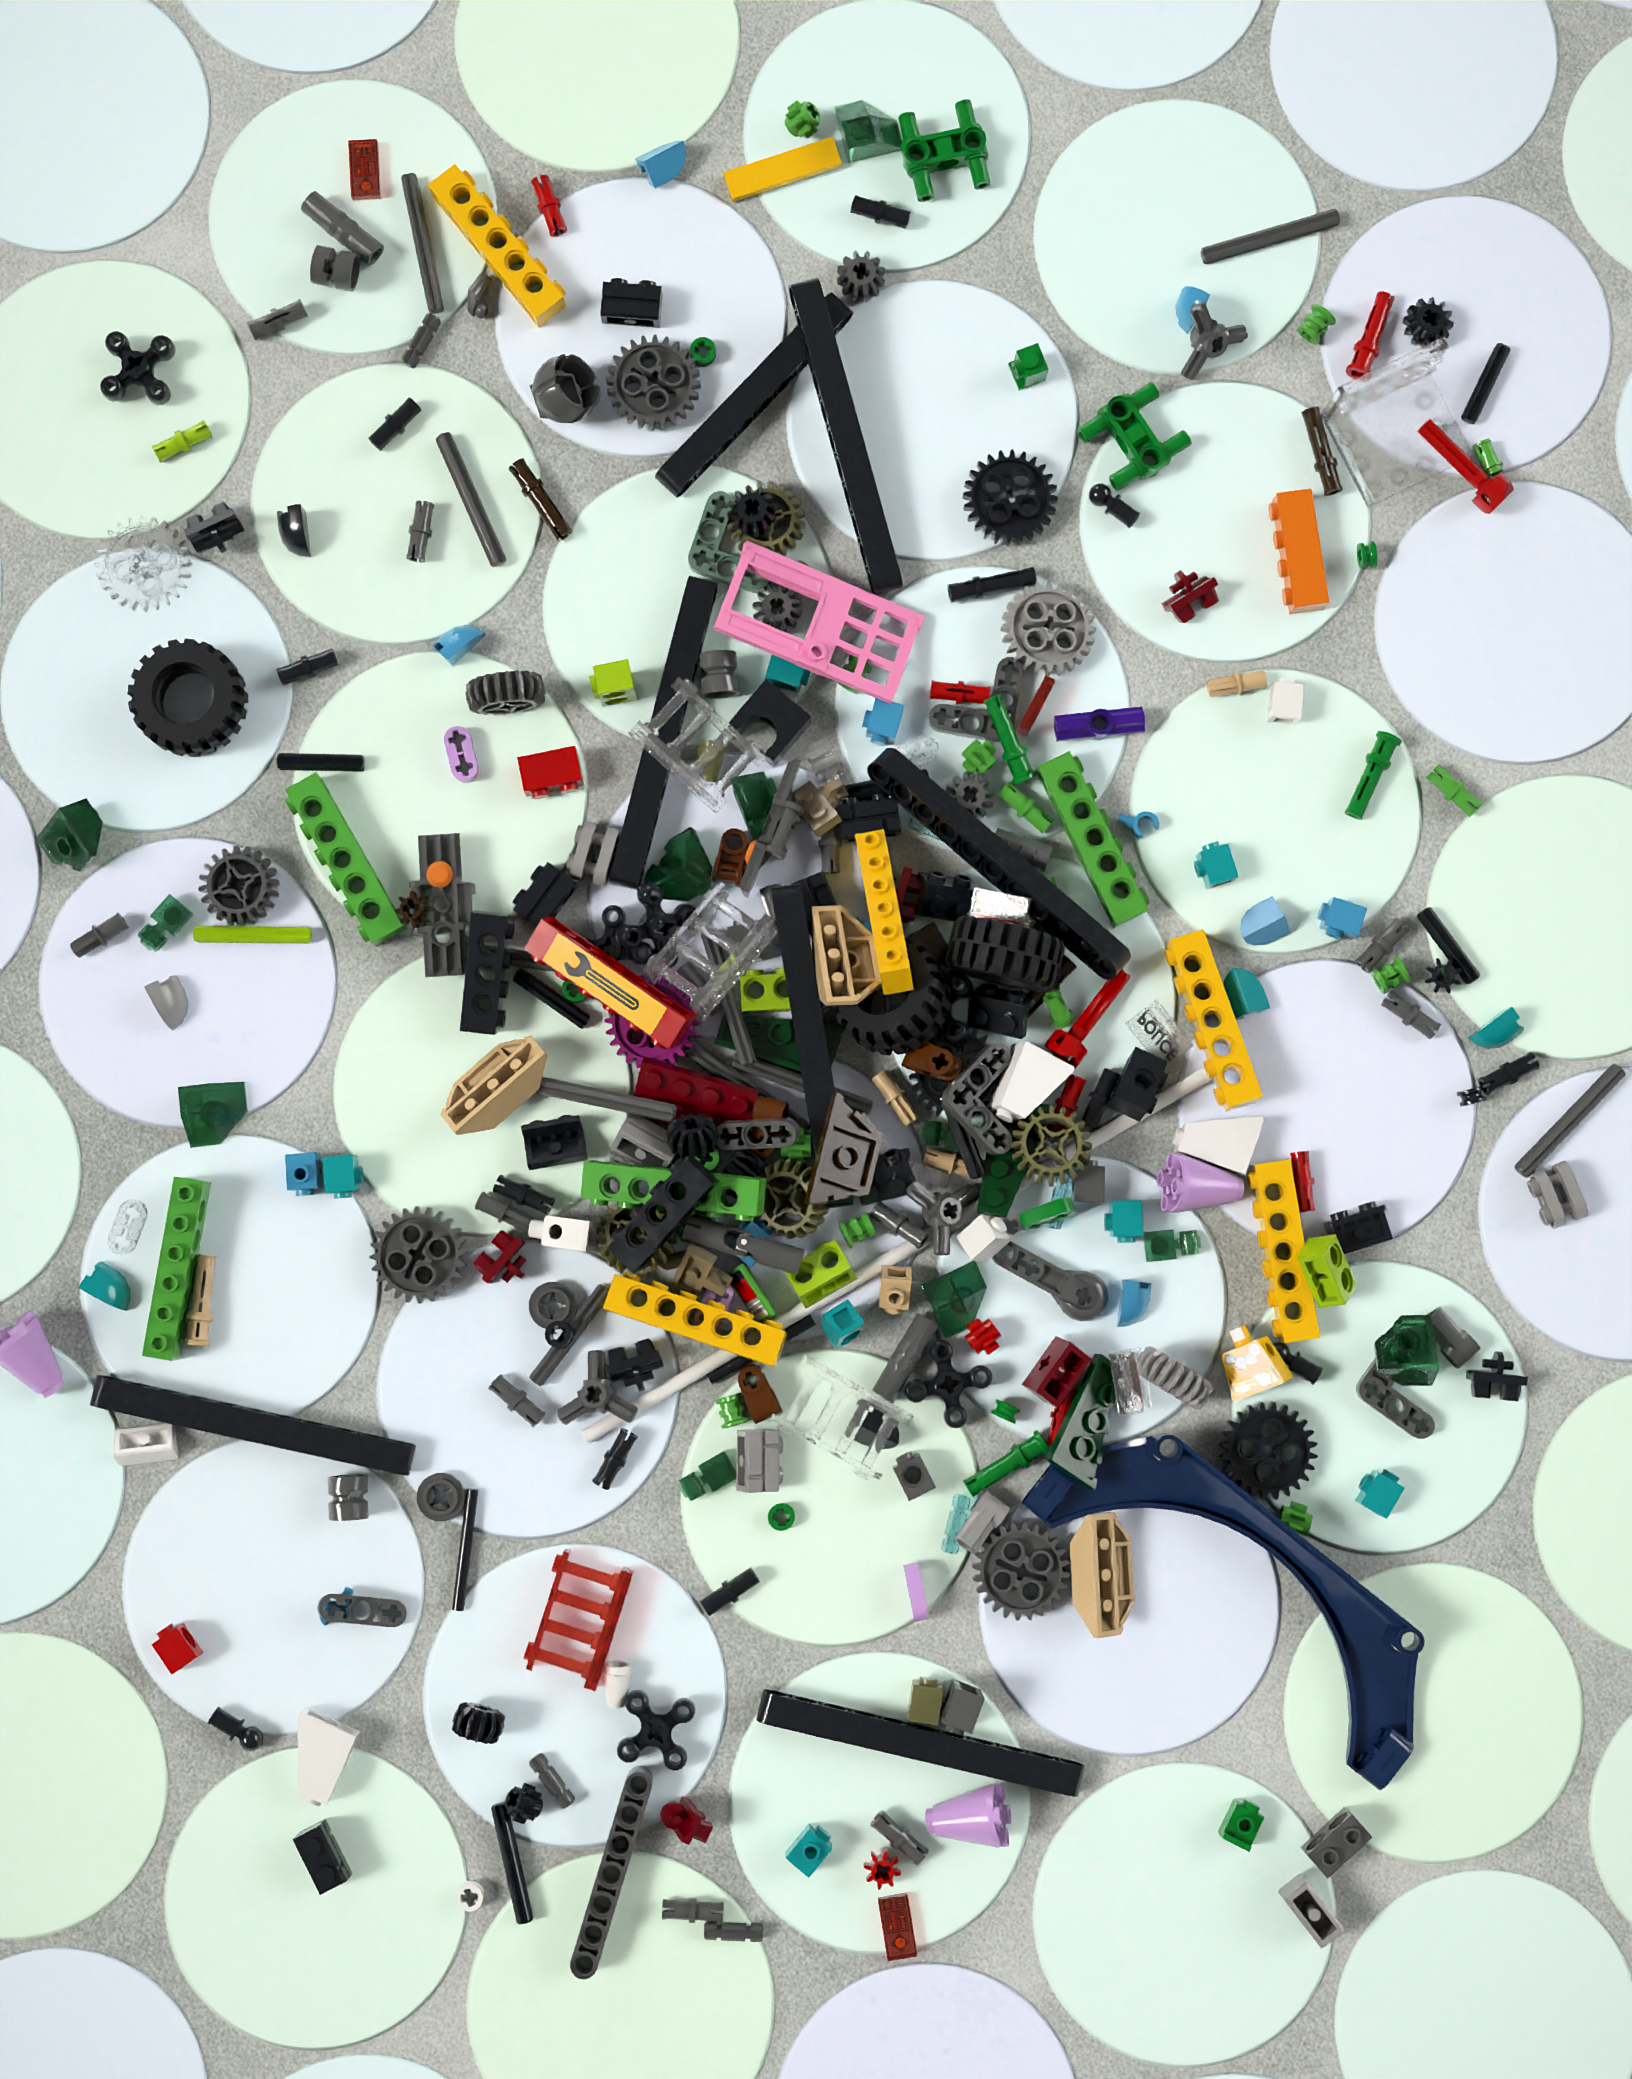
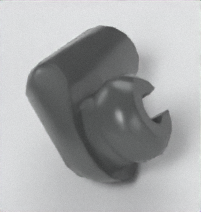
(475, 293)

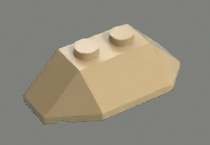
(842, 957)
(495, 1086)
(1102, 1574)

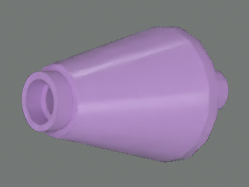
(1195, 1185)
(29, 1355)
(973, 1817)

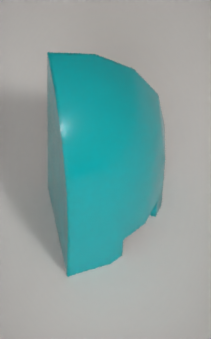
(1245, 993)
(1498, 1030)
(107, 1286)

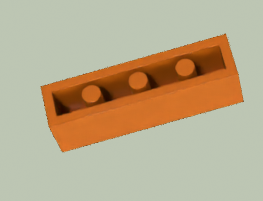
(1299, 551)

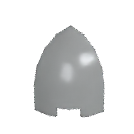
(169, 1000)

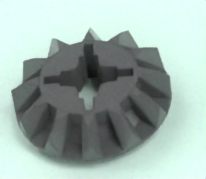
(543, 1294)
(426, 1496)

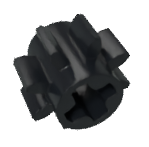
(1451, 979)
(524, 1803)

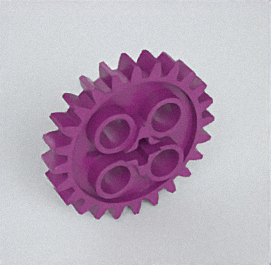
(624, 1033)

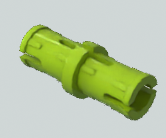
(182, 441)

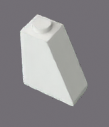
(1026, 1081)
(1220, 1142)
(322, 1755)

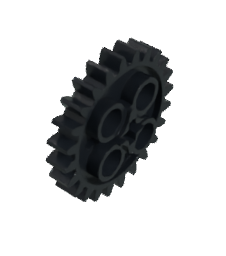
(1003, 473)
(971, 1046)
(1284, 1472)

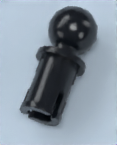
(1102, 496)
(1298, 1364)
(249, 1738)

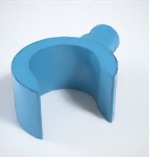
(1131, 821)
(347, 1591)

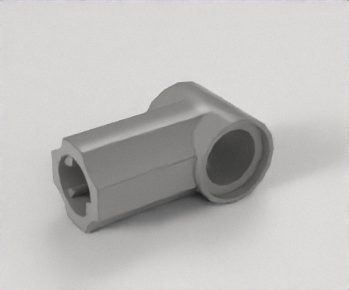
(985, 1515)

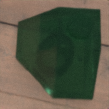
(866, 131)
(754, 798)
(72, 835)
(684, 868)
(211, 1111)
(955, 1297)
(1408, 1351)

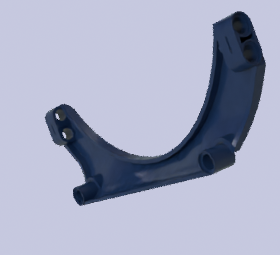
(1362, 1625)

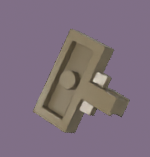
(819, 804)
(697, 1272)

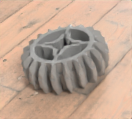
(1174, 1377)

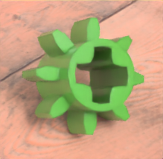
(802, 119)
(979, 757)
(799, 1149)
(1296, 1517)

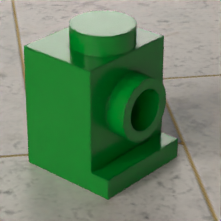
(1028, 367)
(1236, 1813)

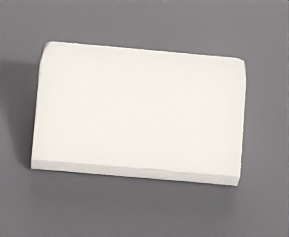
(145, 1444)

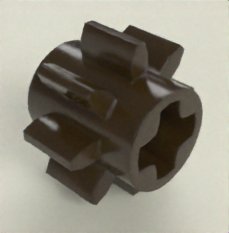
(419, 915)

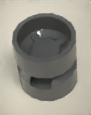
(345, 268)
(719, 676)
(346, 1508)

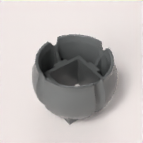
(565, 389)

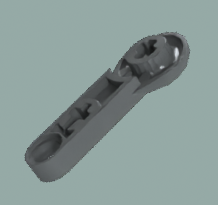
(1061, 1284)

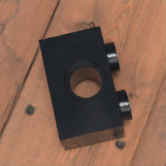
(1127, 1096)

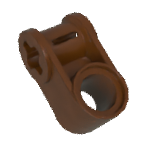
(730, 859)
(929, 1060)
(765, 1109)
(759, 1398)

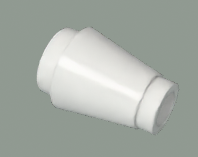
(616, 1682)

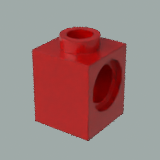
(176, 1647)

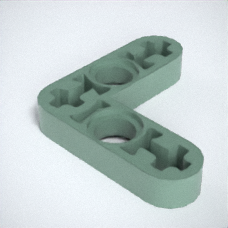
(712, 547)

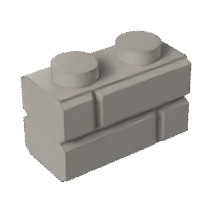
(643, 1142)
(758, 1460)
(1311, 1910)

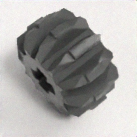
(870, 281)
(789, 608)
(972, 785)

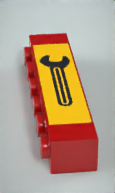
(609, 982)

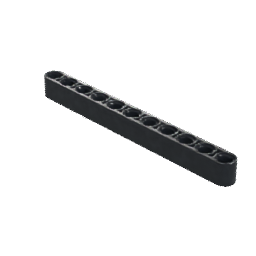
(845, 436)
(651, 775)
(998, 862)
(805, 1009)
(252, 1425)
(920, 1742)

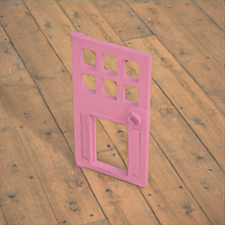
(826, 625)

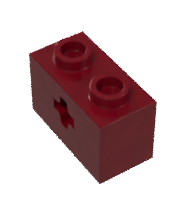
(1056, 1371)

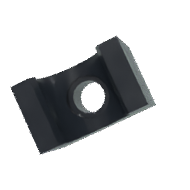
(778, 711)

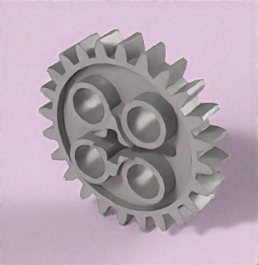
(1047, 603)

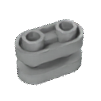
(579, 863)
(1551, 1210)

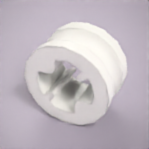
(1010, 1217)
(475, 1887)

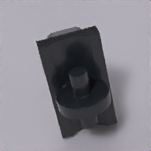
(214, 530)
(635, 1369)
(1482, 1381)

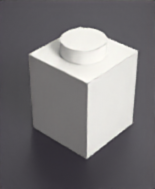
(984, 1238)

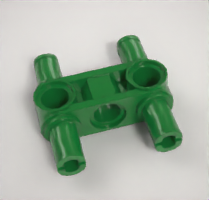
(944, 150)
(1134, 436)

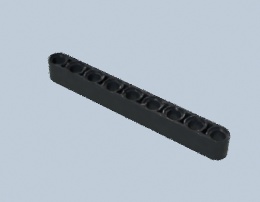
(743, 406)

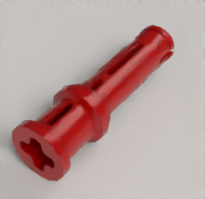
(1367, 348)

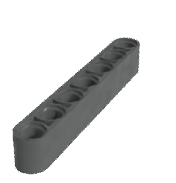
(608, 1886)

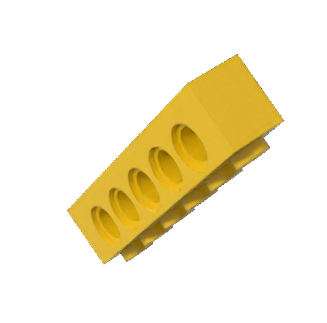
(446, 191)
(884, 912)
(1196, 947)
(1280, 1174)
(620, 1302)

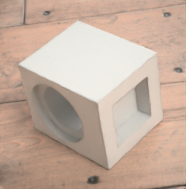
(1285, 702)

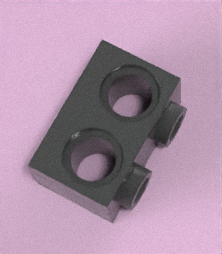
(961, 1707)
(1336, 1842)

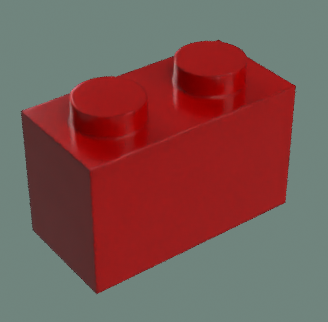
(550, 772)

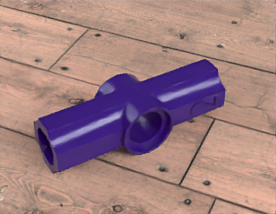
(1118, 722)

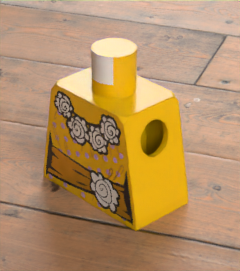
(1253, 1365)

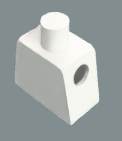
(575, 1235)

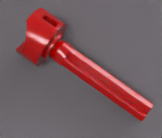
(1490, 491)
(1069, 1043)

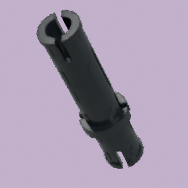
(989, 585)

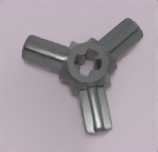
(1209, 339)
(941, 1211)
(608, 1398)

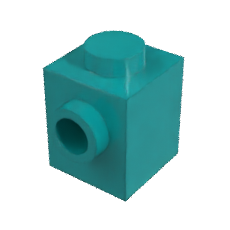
(1215, 865)
(342, 1175)
(1124, 1220)
(1379, 1492)
(809, 1849)

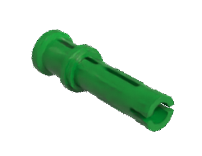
(1014, 752)
(1377, 762)
(1018, 1457)

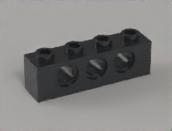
(473, 1017)
(698, 1183)

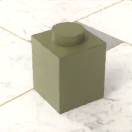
(925, 1701)

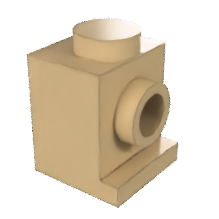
(895, 1288)

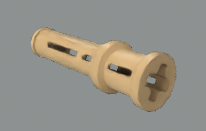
(207, 1264)

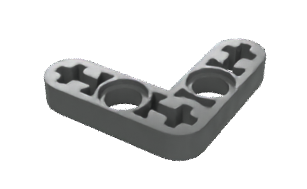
(984, 731)
(971, 1103)
(1383, 1384)

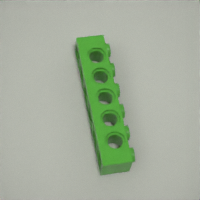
(1069, 767)
(312, 791)
(597, 1188)
(176, 1269)

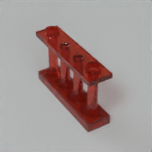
(599, 1640)

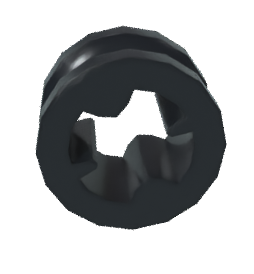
(1471, 1096)
(550, 1330)

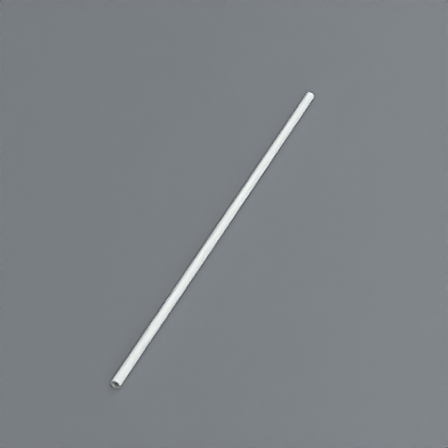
(874, 1267)

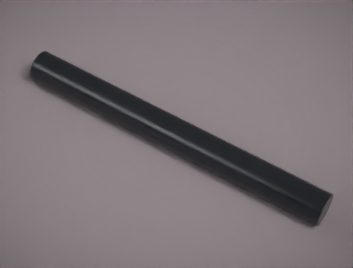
(739, 1362)
(465, 1549)

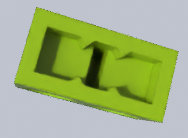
(613, 683)
(771, 1000)
(1327, 1271)
(823, 1279)

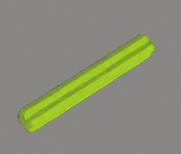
(252, 934)

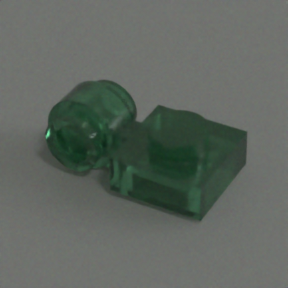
(170, 916)
(933, 1133)
(1163, 1246)
(716, 1472)

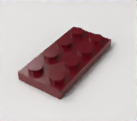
(695, 1093)

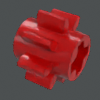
(982, 1336)
(884, 1860)

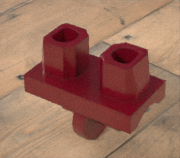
(1201, 589)
(911, 884)
(509, 1246)
(686, 1820)

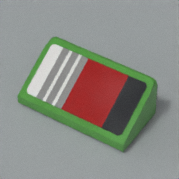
(751, 1293)

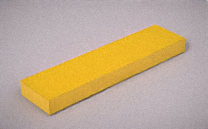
(782, 169)

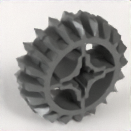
(505, 692)
(227, 889)

